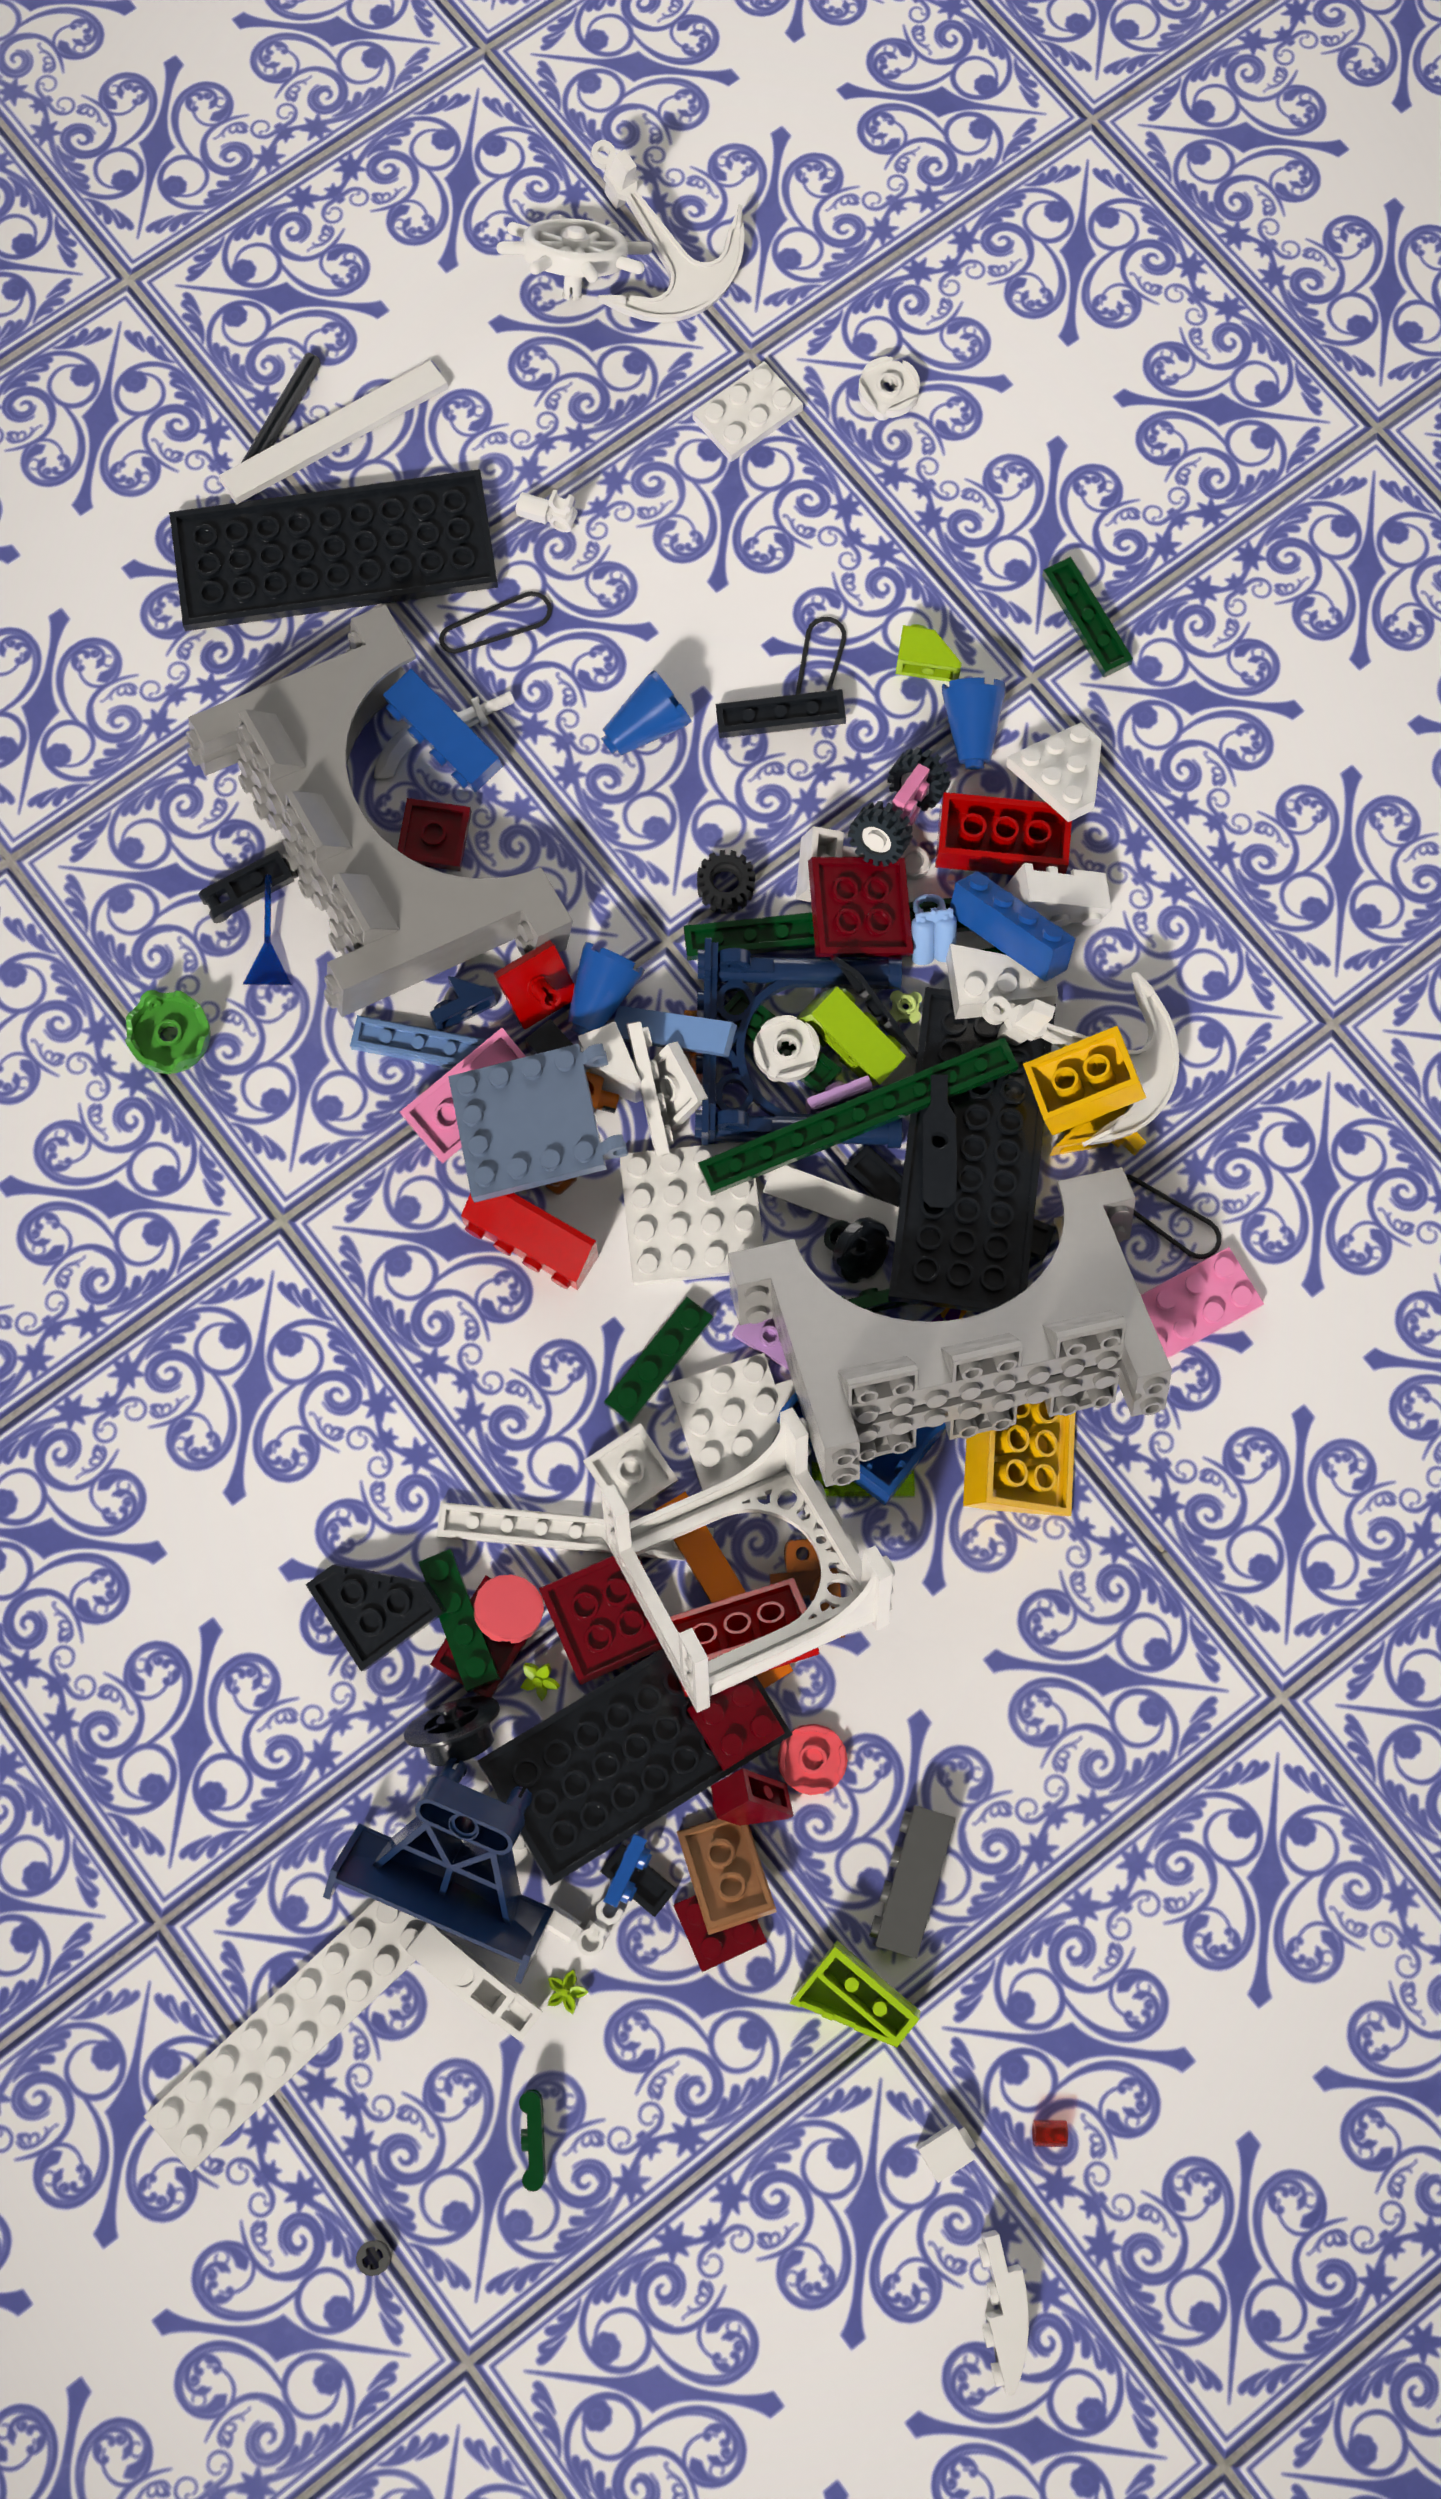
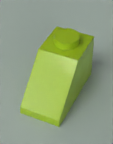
(926, 655)

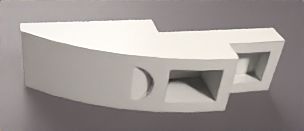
(473, 1981)
(1009, 2325)

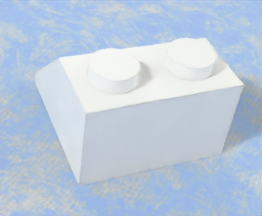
(620, 1073)

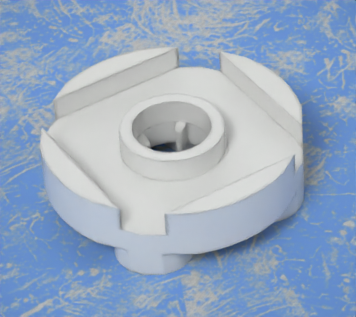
(884, 403)
(781, 1067)

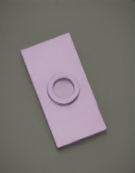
(837, 1094)
(762, 1338)

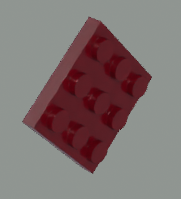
(859, 908)
(599, 1620)

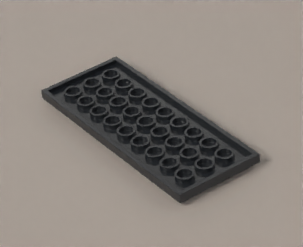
(332, 550)
(981, 1244)

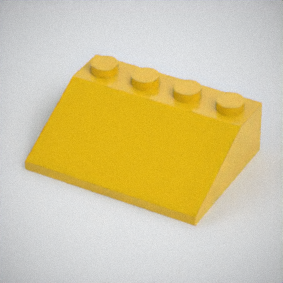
(1024, 1465)

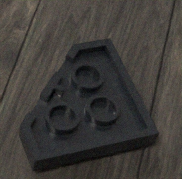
(373, 1609)

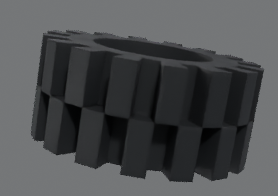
(720, 899)

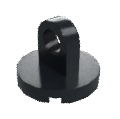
(859, 1248)

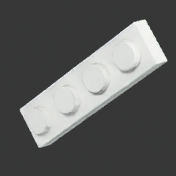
(653, 1102)

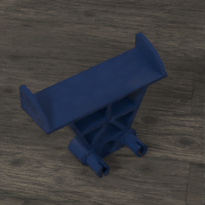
(447, 1882)

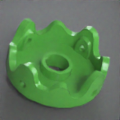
(155, 1014)

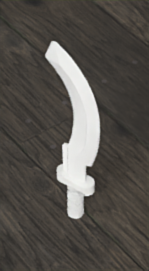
(403, 741)

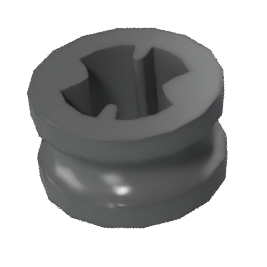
(383, 2263)

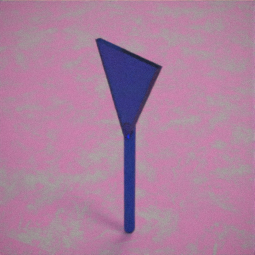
(267, 966)

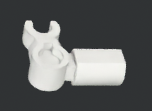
(556, 510)
(589, 1940)

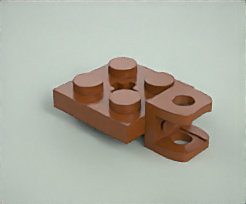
(805, 1572)

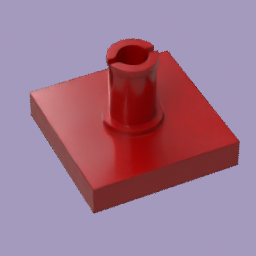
(536, 984)

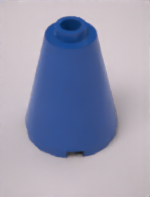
(645, 717)
(973, 718)
(600, 987)

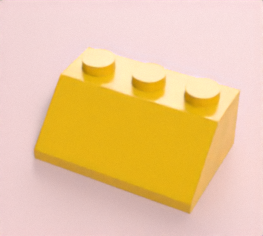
(1084, 1080)

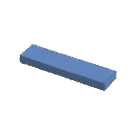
(691, 1032)
(411, 1042)

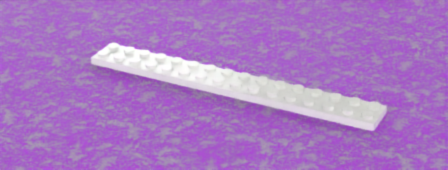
(288, 2030)

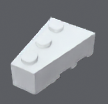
(1063, 896)
(981, 974)

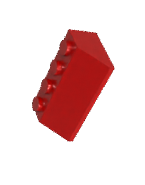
(534, 1236)
(744, 1618)

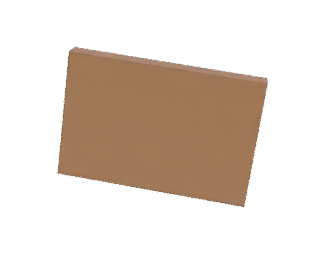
(726, 1874)

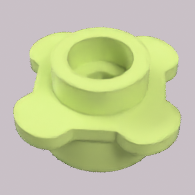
(905, 1015)

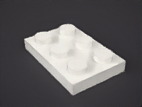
(747, 411)

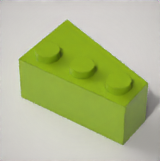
(853, 1035)
(856, 1996)

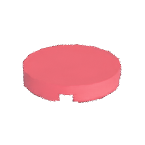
(508, 1608)
(812, 1759)

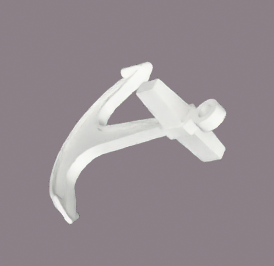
(692, 283)
(1154, 1063)

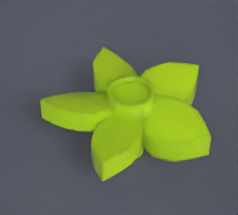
(539, 1679)
(566, 1991)

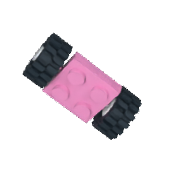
(883, 831)

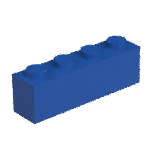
(442, 731)
(1012, 926)

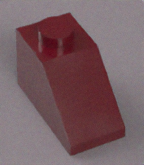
(750, 1799)

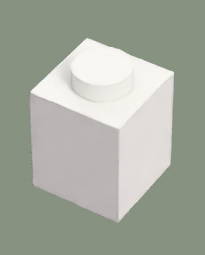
(947, 2151)

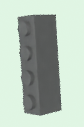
(913, 1882)

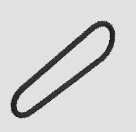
(499, 637)
(805, 650)
(1186, 1209)

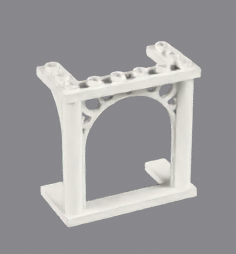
(776, 1471)

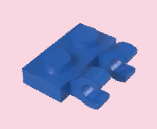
(634, 1857)

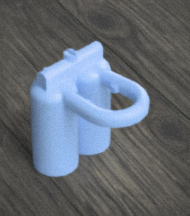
(932, 930)

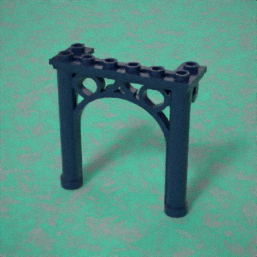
(735, 969)

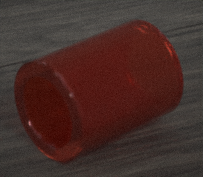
(1049, 2133)

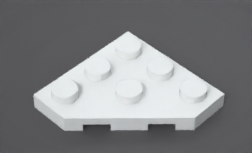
(1062, 770)

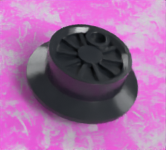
(454, 1729)

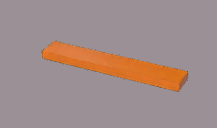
(715, 1576)

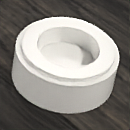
(917, 862)

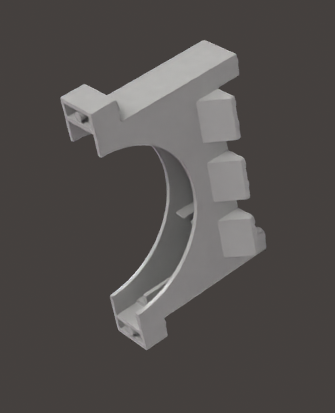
(384, 909)
(880, 1378)

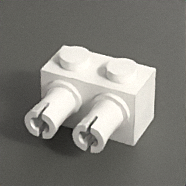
(819, 843)

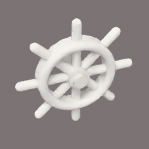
(574, 250)

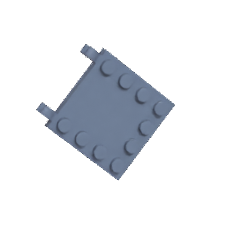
(531, 1122)

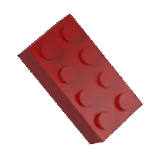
(1000, 835)

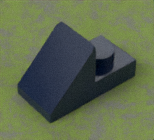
(470, 1001)

